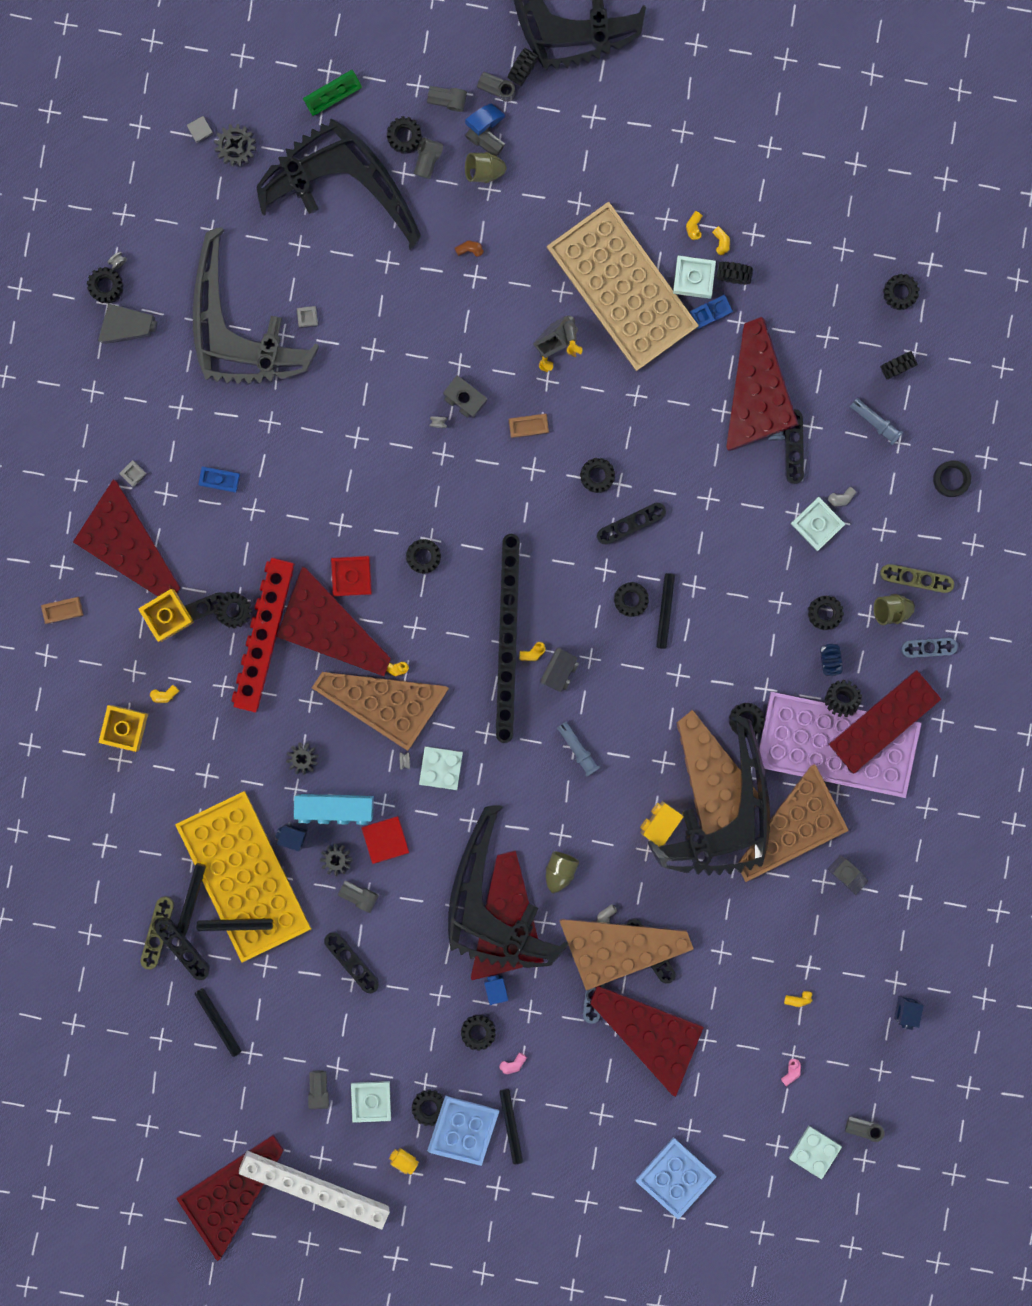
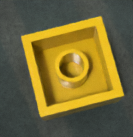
(166, 615)
(123, 728)
(661, 823)

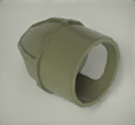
(487, 167)
(893, 609)
(560, 871)

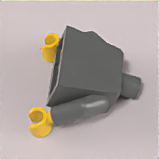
(555, 338)

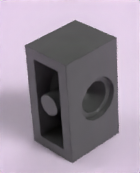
(458, 387)

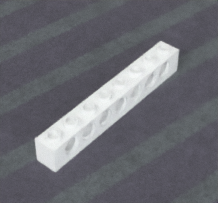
(314, 1190)

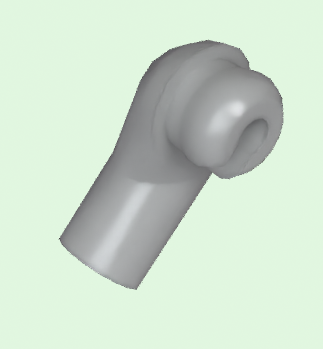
(842, 500)
(604, 916)

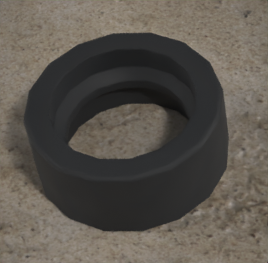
(952, 464)

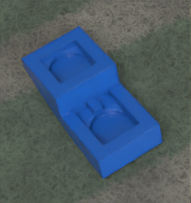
(483, 118)
(712, 311)

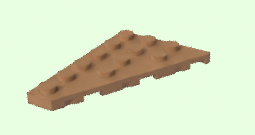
(386, 705)
(711, 773)
(800, 824)
(615, 950)

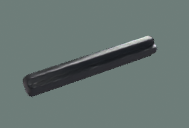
(665, 611)
(191, 897)
(233, 925)
(217, 1022)
(511, 1126)

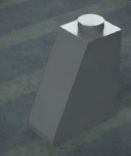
(125, 324)
(848, 874)

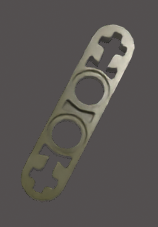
(916, 580)
(152, 933)

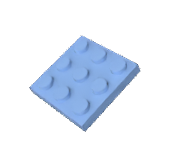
(463, 1130)
(675, 1178)

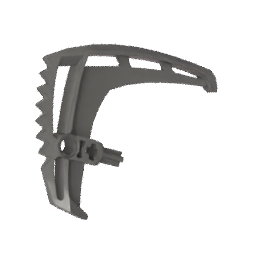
(226, 344)

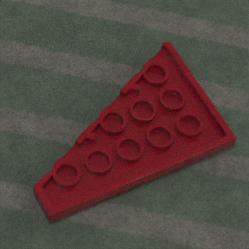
(760, 394)
(121, 541)
(324, 626)
(507, 903)
(655, 1036)
(224, 1199)

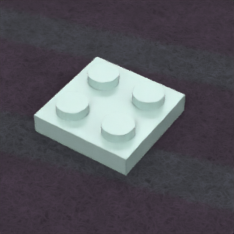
(694, 277)
(817, 523)
(440, 768)
(371, 1101)
(815, 1152)

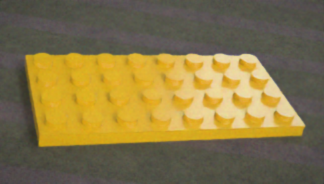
(243, 874)

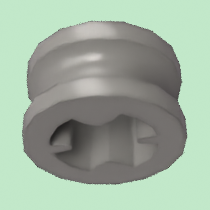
(117, 260)
(438, 422)
(404, 761)

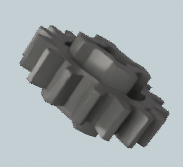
(230, 150)

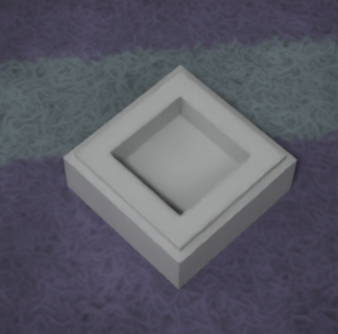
(199, 129)
(307, 317)
(133, 473)

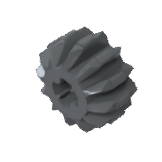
(302, 765)
(329, 856)

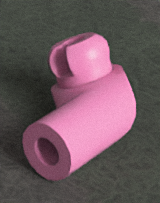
(513, 1067)
(794, 1071)

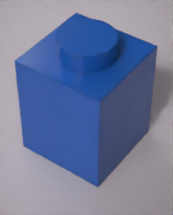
(496, 989)

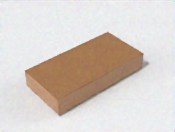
(528, 425)
(62, 610)

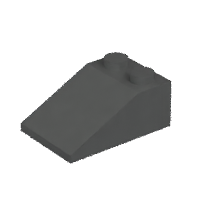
(559, 669)

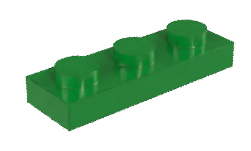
(332, 92)

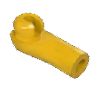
(692, 227)
(724, 241)
(534, 654)
(398, 668)
(163, 697)
(799, 1001)

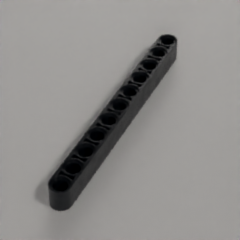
(504, 628)

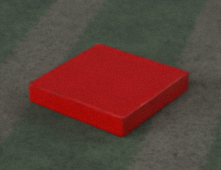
(351, 576)
(385, 840)

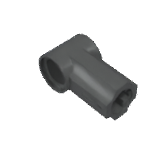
(495, 86)
(452, 99)
(486, 140)
(428, 152)
(362, 898)
(318, 1095)
(862, 1128)

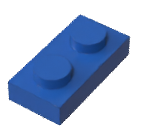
(219, 479)

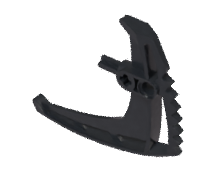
(566, 32)
(333, 160)
(736, 834)
(480, 921)

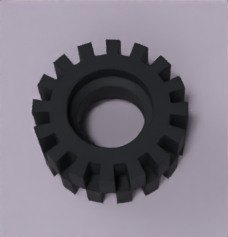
(522, 66)
(396, 126)
(734, 273)
(912, 288)
(109, 296)
(898, 365)
(605, 466)
(423, 544)
(619, 599)
(224, 602)
(825, 624)
(841, 707)
(752, 709)
(466, 1032)
(417, 1106)

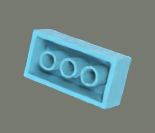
(333, 807)

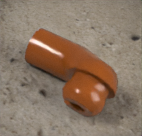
(470, 246)

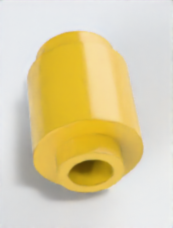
(403, 1161)

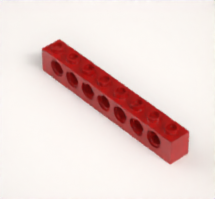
(252, 702)

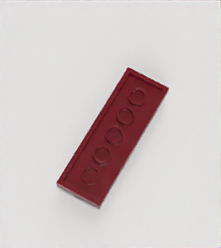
(884, 721)

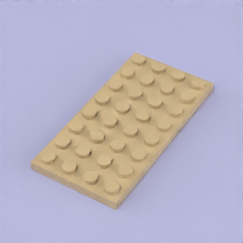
(622, 286)

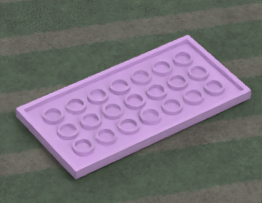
(799, 735)

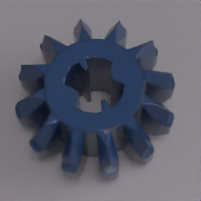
(831, 659)

